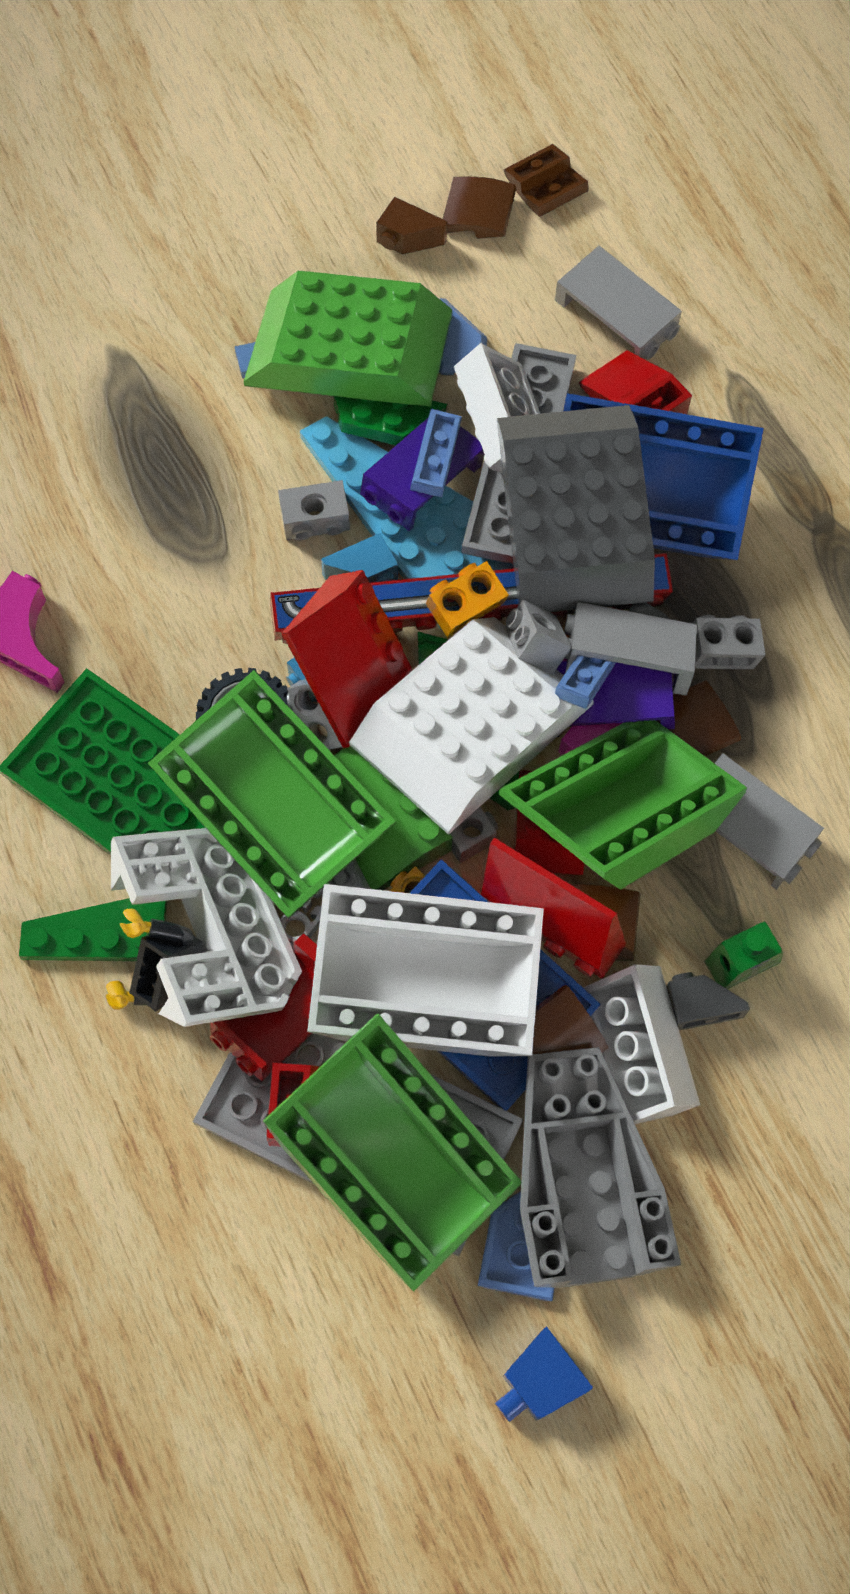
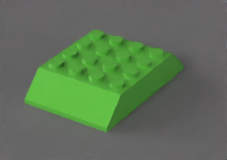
(351, 339)
(271, 794)
(627, 799)
(392, 1152)

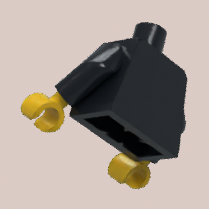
(162, 941)

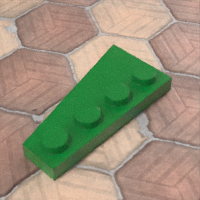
(87, 933)

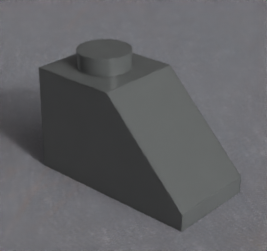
(703, 1002)

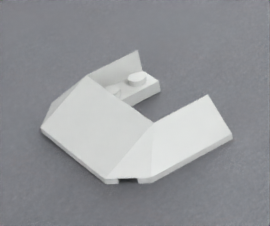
(246, 952)

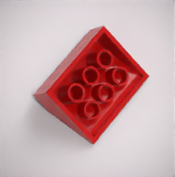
(346, 650)
(571, 919)

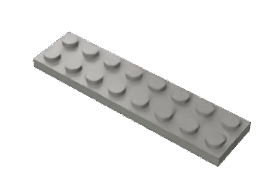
(488, 524)

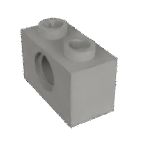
(325, 498)
(537, 636)

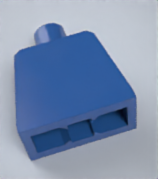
(542, 1380)

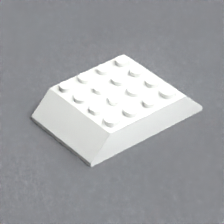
(463, 723)
(431, 967)

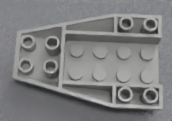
(587, 1179)

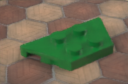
(381, 420)

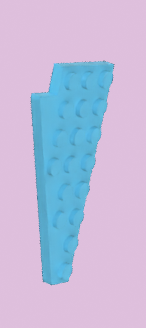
(439, 525)

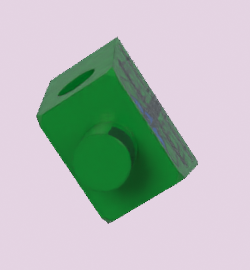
(747, 953)

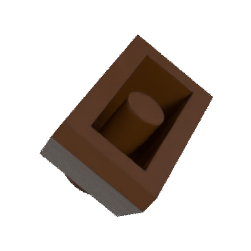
(409, 228)

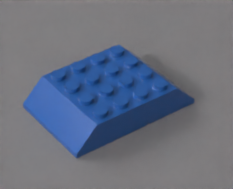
(694, 476)

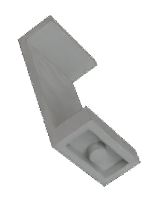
(620, 301)
(633, 641)
(768, 827)

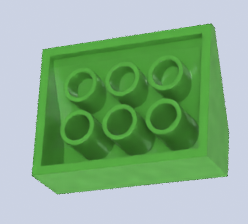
(407, 843)

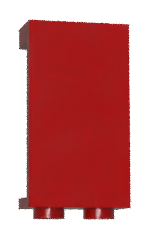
(272, 1036)

